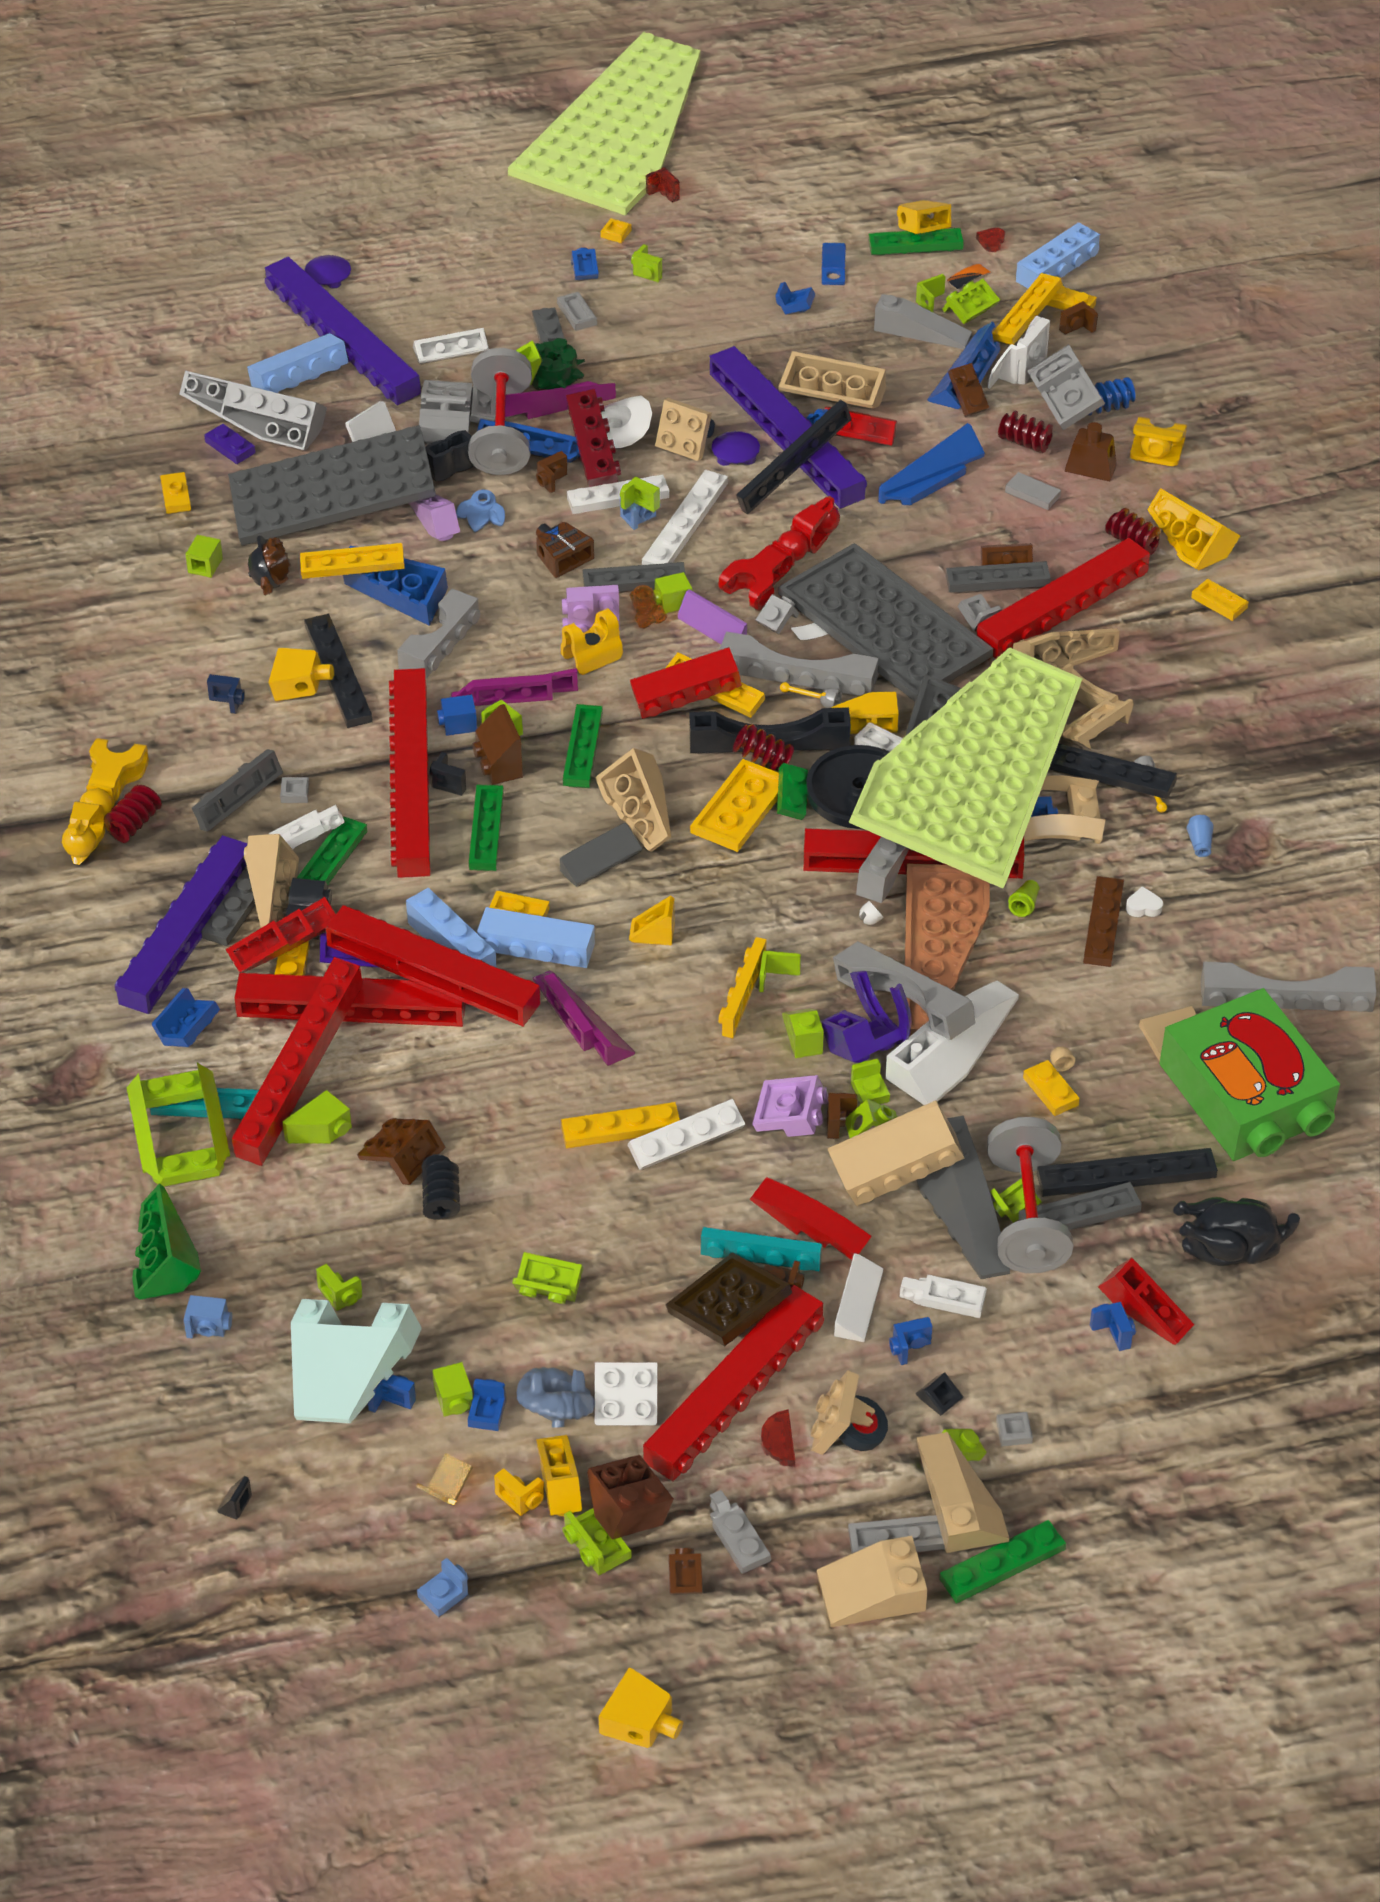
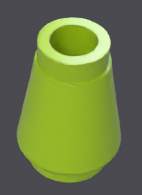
(1024, 899)

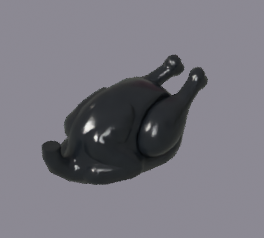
(1233, 1230)

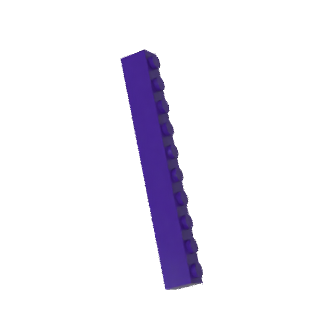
(328, 316)
(785, 425)

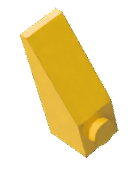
(873, 707)
(559, 1475)

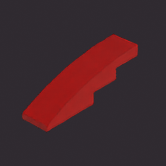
(281, 936)
(810, 1216)

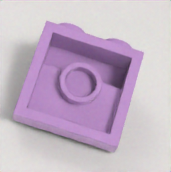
(585, 602)
(791, 1105)

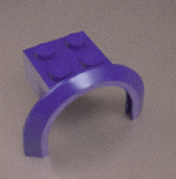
(854, 1036)

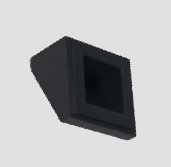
(940, 1394)
(236, 1499)

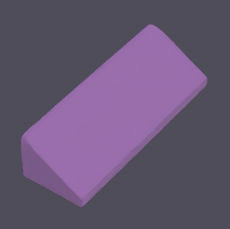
(709, 617)

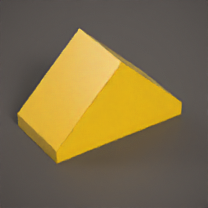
(655, 924)

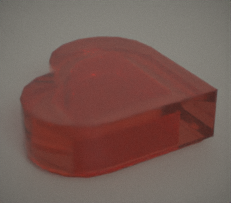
(991, 239)

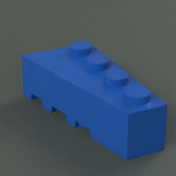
(408, 590)

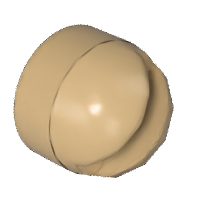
(1062, 1058)

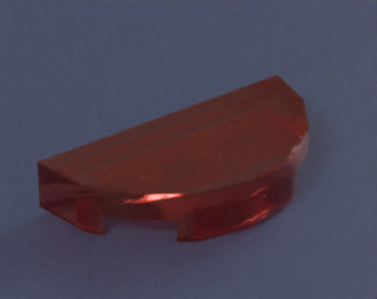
(777, 1438)

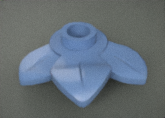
(481, 512)

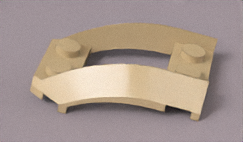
(1104, 712)
(1083, 817)

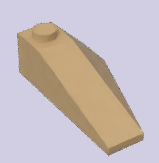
(638, 795)

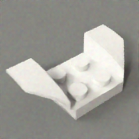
(1020, 358)

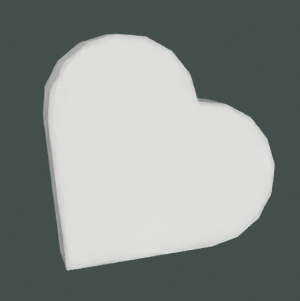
(1144, 903)

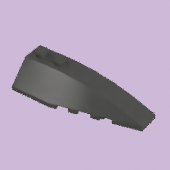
(966, 1207)

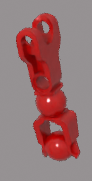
(759, 574)

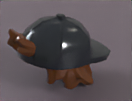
(269, 564)

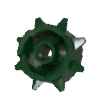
(557, 365)

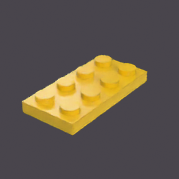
(738, 806)

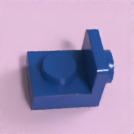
(584, 264)
(910, 1335)

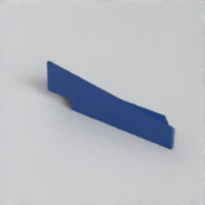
(981, 353)
(542, 441)
(934, 468)

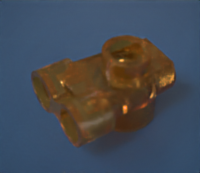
(645, 607)

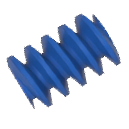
(1115, 393)

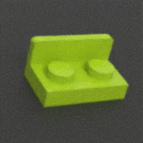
(971, 301)

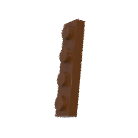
(1103, 921)

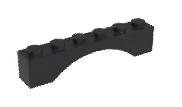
(820, 731)

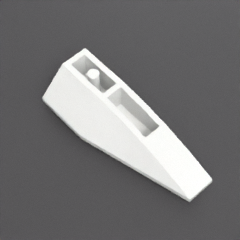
(933, 1065)

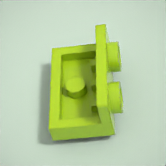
(548, 1277)
(594, 1543)

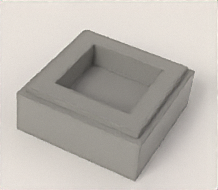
(294, 790)
(1014, 1429)

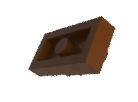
(968, 389)
(1006, 554)

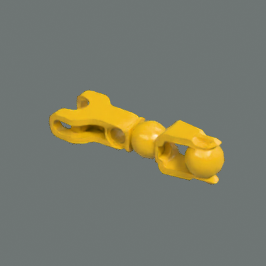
(108, 778)

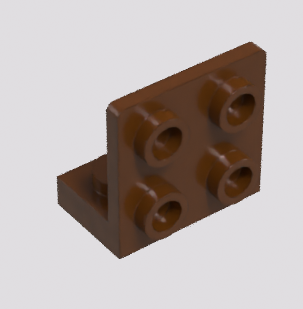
(404, 1146)

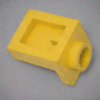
(515, 1494)

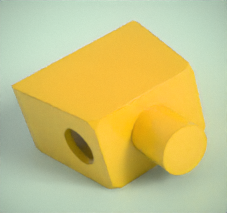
(915, 219)
(297, 673)
(638, 1712)

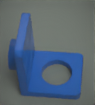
(833, 262)

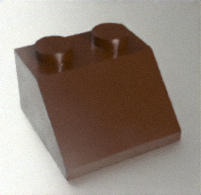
(499, 747)

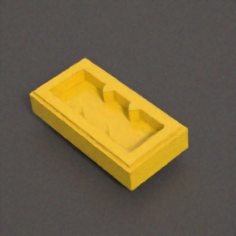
(175, 492)
(1219, 599)

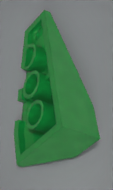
(166, 1250)

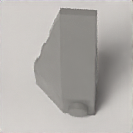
(910, 320)

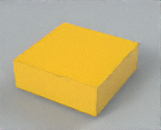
(616, 230)

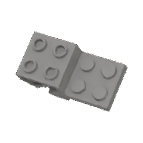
(1066, 387)
(444, 409)

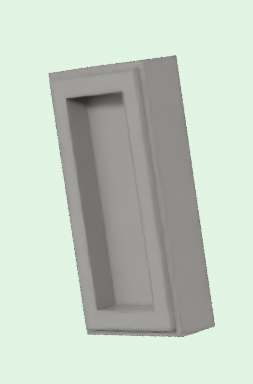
(576, 311)
(1033, 491)

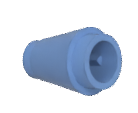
(1201, 833)

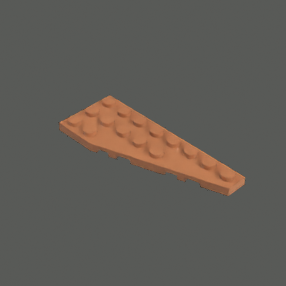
(941, 924)

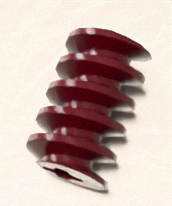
(1025, 433)
(1128, 525)
(763, 746)
(132, 812)

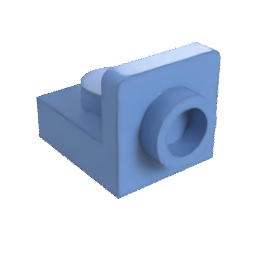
(445, 1588)

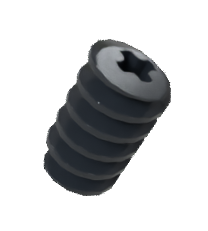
(440, 1187)

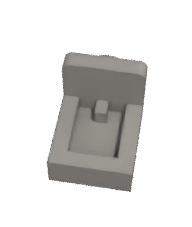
(977, 610)
(777, 613)

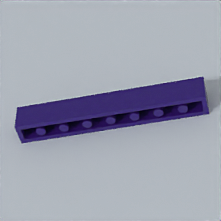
(181, 927)

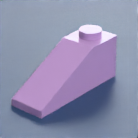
(437, 517)

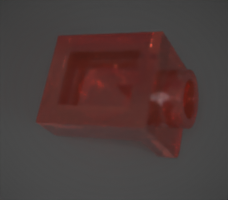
(663, 182)

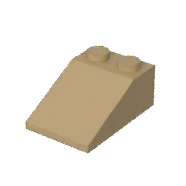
(874, 1583)

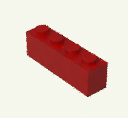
(685, 683)

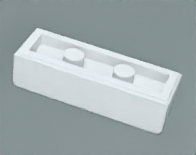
(450, 345)
(858, 1299)

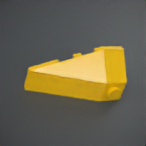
(1193, 534)

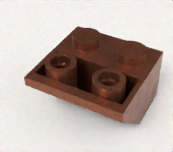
(628, 1496)

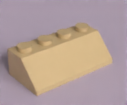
(834, 380)
(896, 1153)

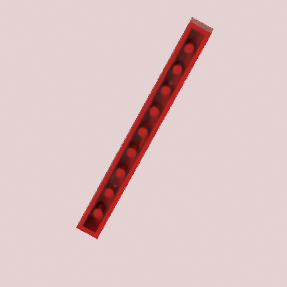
(410, 774)

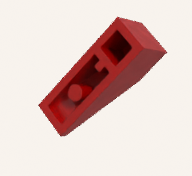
(1146, 1301)

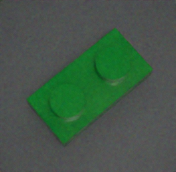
(792, 791)

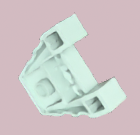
(342, 1364)

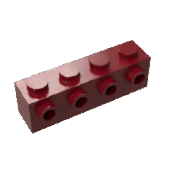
(592, 438)

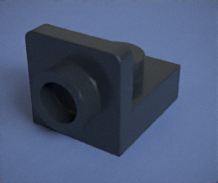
(447, 777)

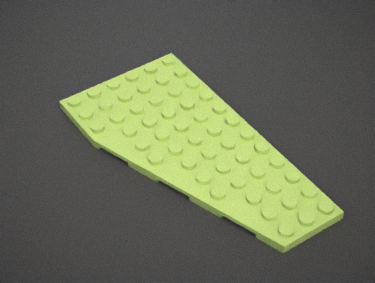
(615, 128)
(973, 769)

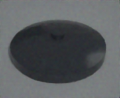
(838, 780)

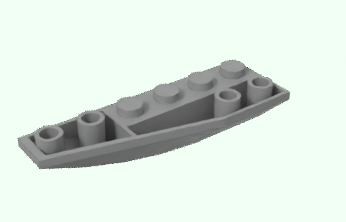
(257, 411)

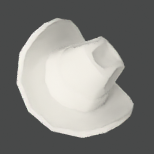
(627, 420)

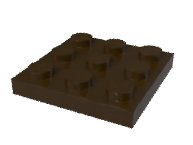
(728, 1299)

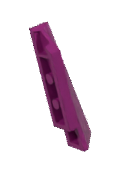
(552, 401)
(520, 688)
(582, 1021)

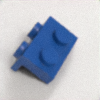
(184, 1019)

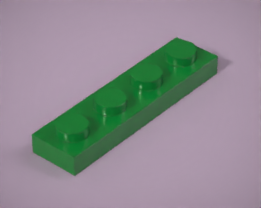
(909, 242)
(582, 746)
(486, 827)
(334, 851)
(1002, 1561)

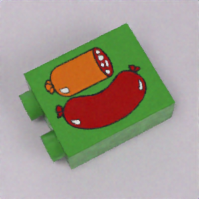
(1249, 1075)

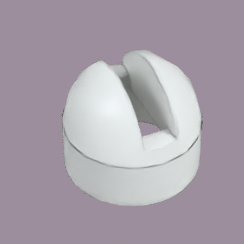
(870, 914)

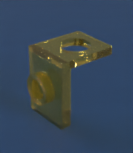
(448, 1479)

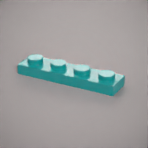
(233, 1105)
(761, 1248)

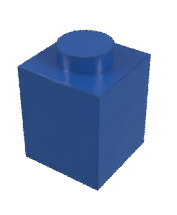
(457, 715)

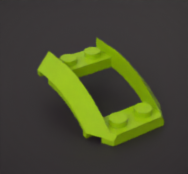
(172, 1090)

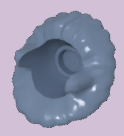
(555, 1394)

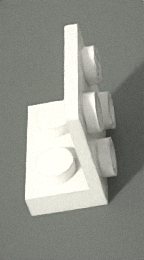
(370, 423)
(626, 1394)

